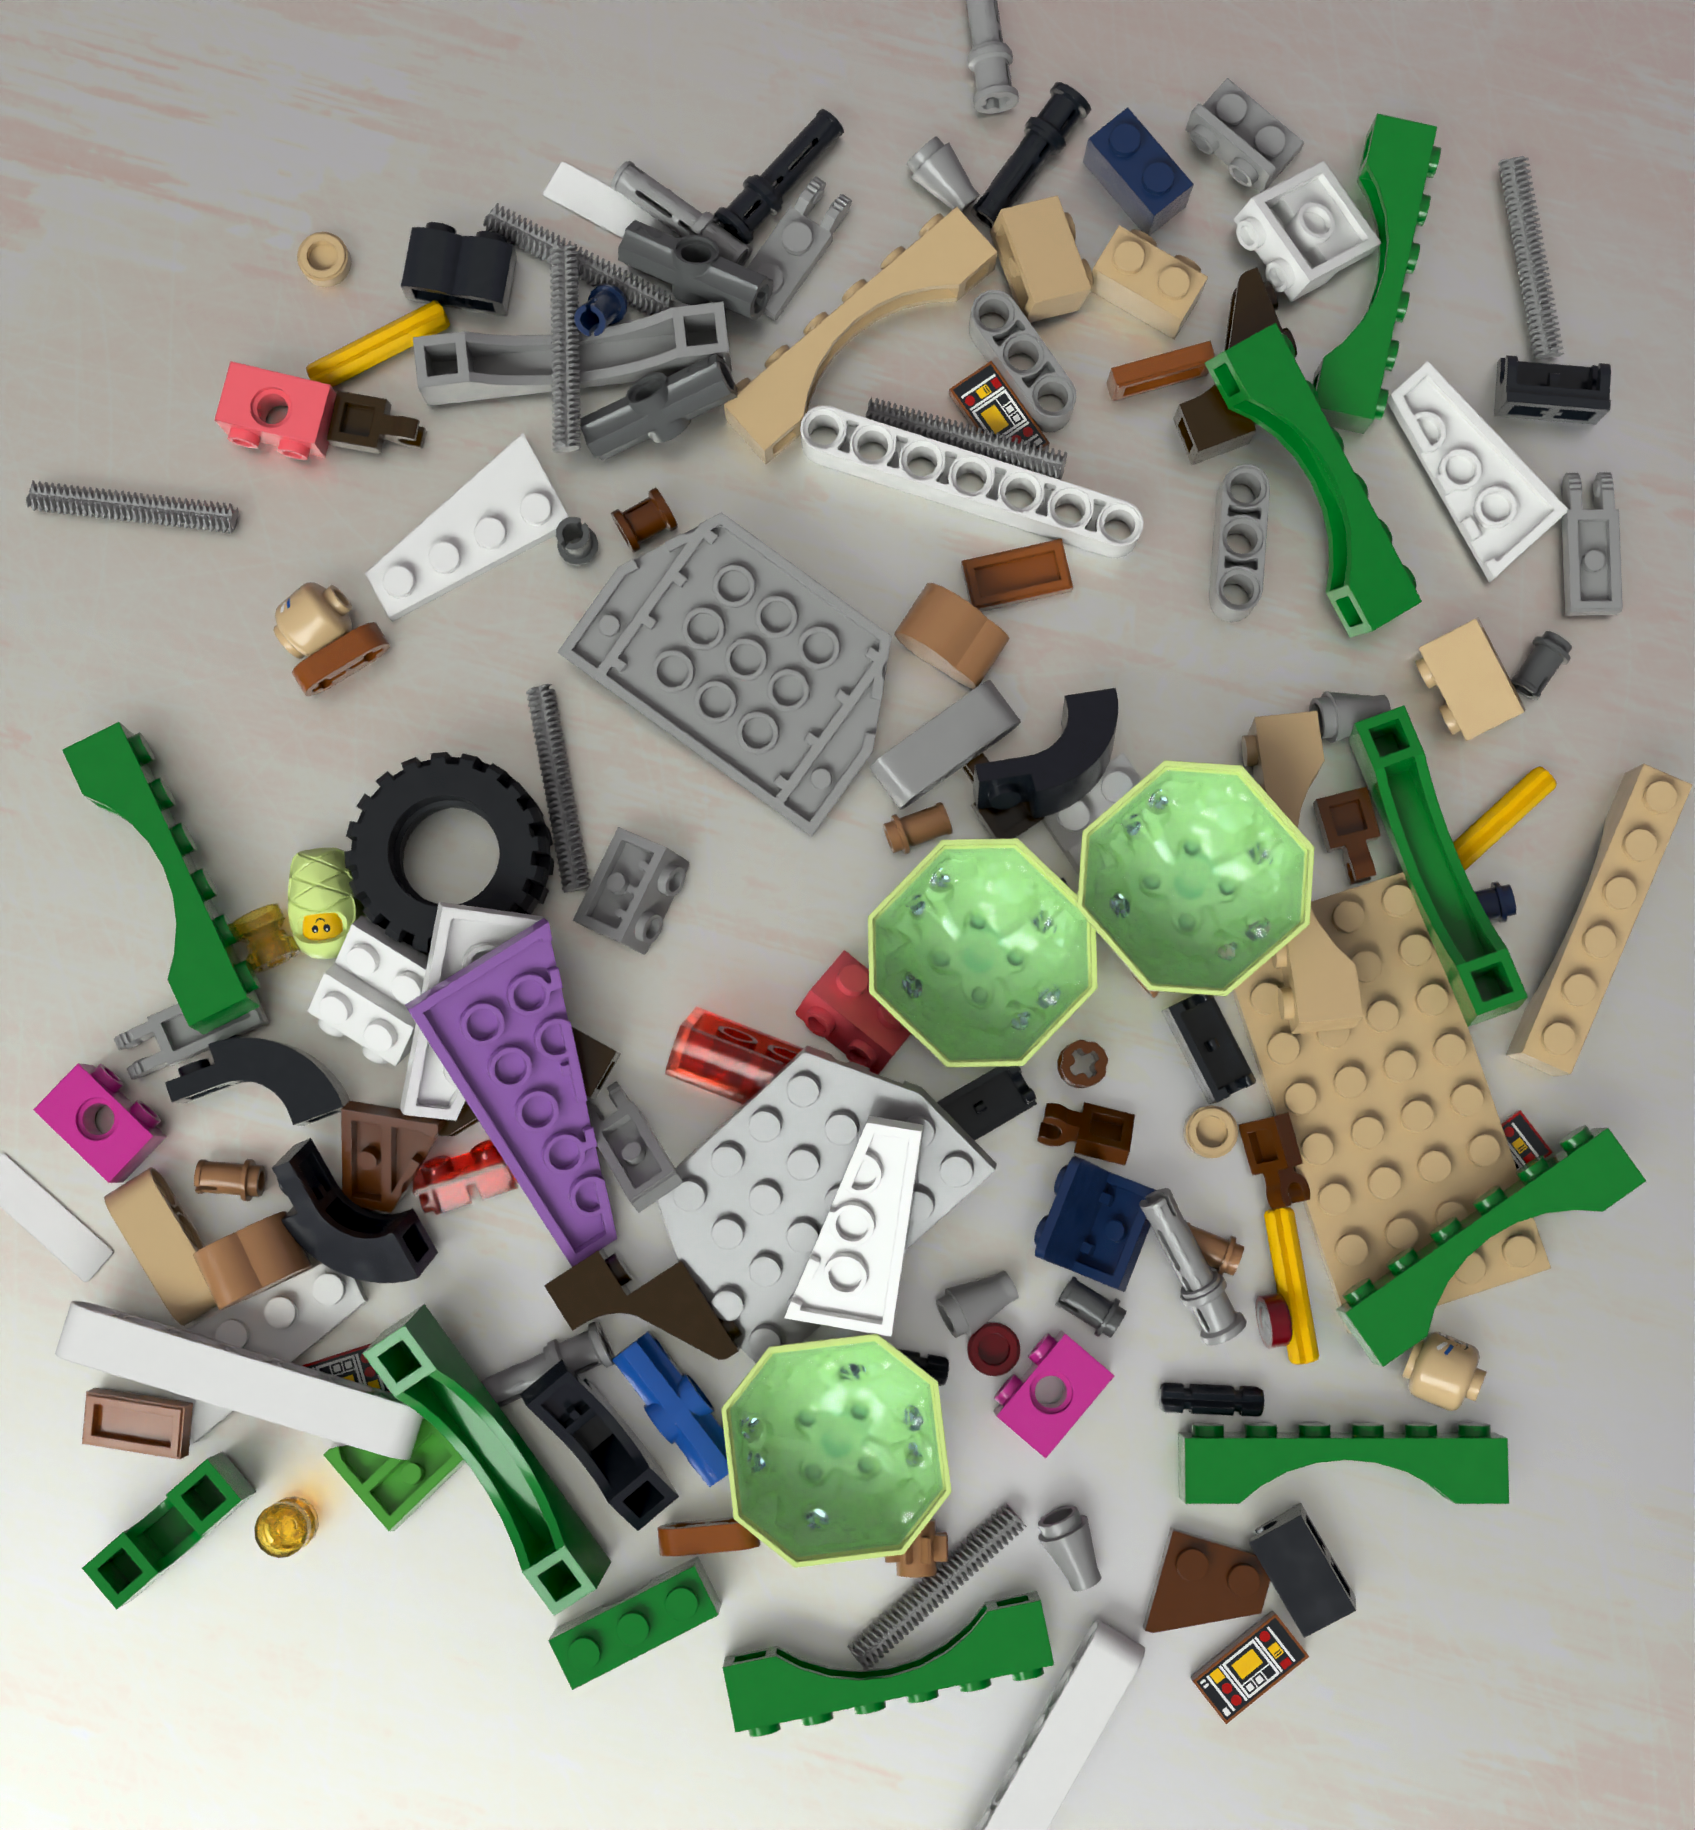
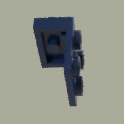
(1094, 1224)

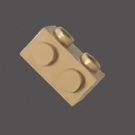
(1041, 258)
(1148, 281)
(1470, 680)

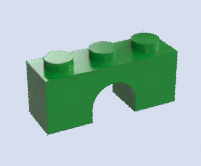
(169, 1530)
(635, 1624)

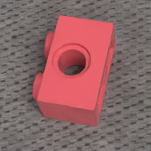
(254, 391)

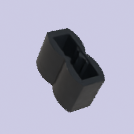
(459, 269)

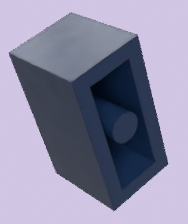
(1137, 172)

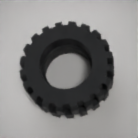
(414, 795)

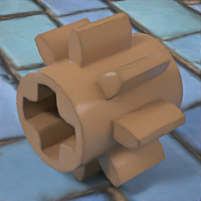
(923, 1554)

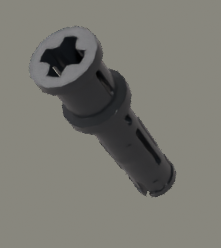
(1043, 138)
(758, 189)

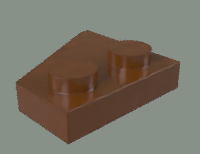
(383, 1153)
(1204, 1583)

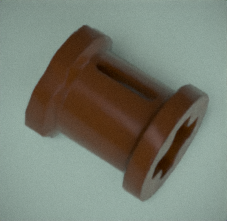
(644, 520)
(1097, 1068)

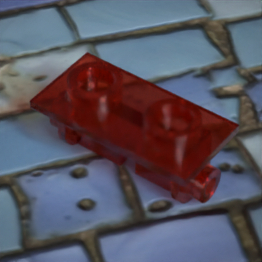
(444, 1180)

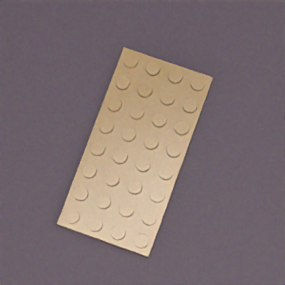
(1391, 1110)

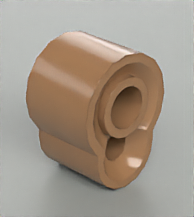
(951, 635)
(251, 1261)

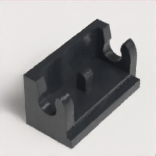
(1552, 391)
(1209, 1047)
(989, 1101)
(1303, 1571)

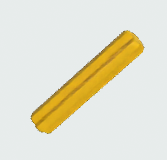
(378, 345)
(1503, 815)
(1292, 1283)

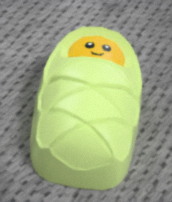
(321, 902)

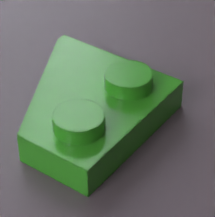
(397, 1486)

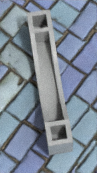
(496, 366)

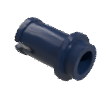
(604, 307)
(1497, 901)

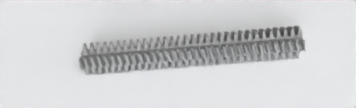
(1529, 257)
(589, 269)
(565, 355)
(987, 445)
(139, 509)
(557, 788)
(937, 1587)

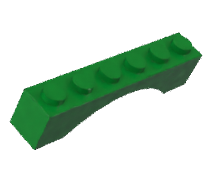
(1393, 179)
(1365, 573)
(1460, 930)
(205, 967)
(1400, 1305)
(437, 1382)
(1230, 1466)
(779, 1687)

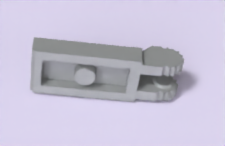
(797, 245)
(1591, 549)
(178, 1040)
(633, 1151)

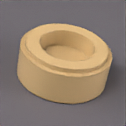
(324, 259)
(1210, 1131)

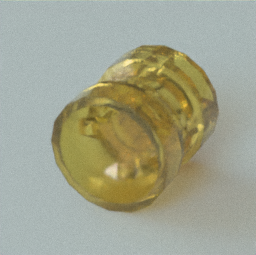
(267, 943)
(278, 1534)

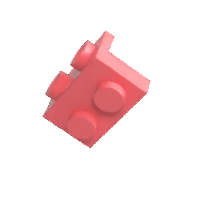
(851, 1017)

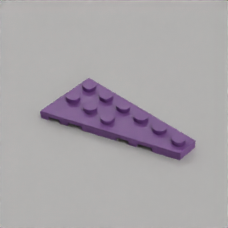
(517, 1065)

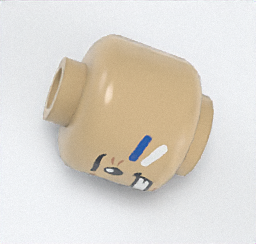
(312, 619)
(1444, 1371)

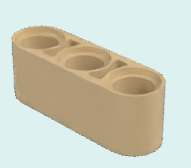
(162, 1243)

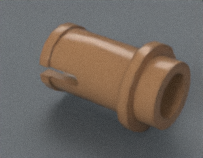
(917, 828)
(230, 1178)
(1218, 1251)

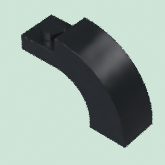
(1061, 772)
(293, 1075)
(341, 1232)
(602, 1443)

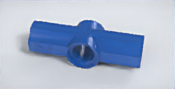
(676, 1406)

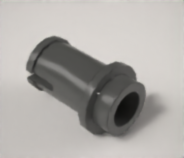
(580, 552)
(1542, 663)
(1091, 1307)

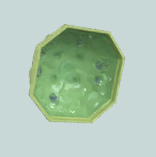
(1195, 878)
(981, 953)
(836, 1450)

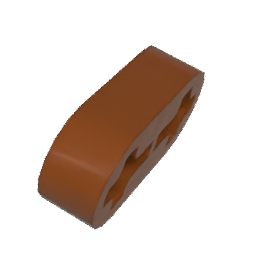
(340, 659)
(704, 1537)

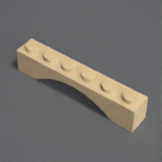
(934, 269)
(1624, 868)
(1318, 978)

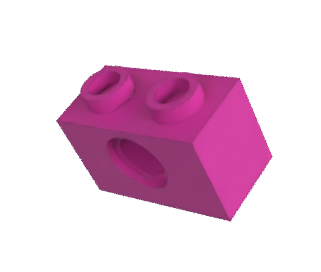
(72, 1112)
(1047, 1424)

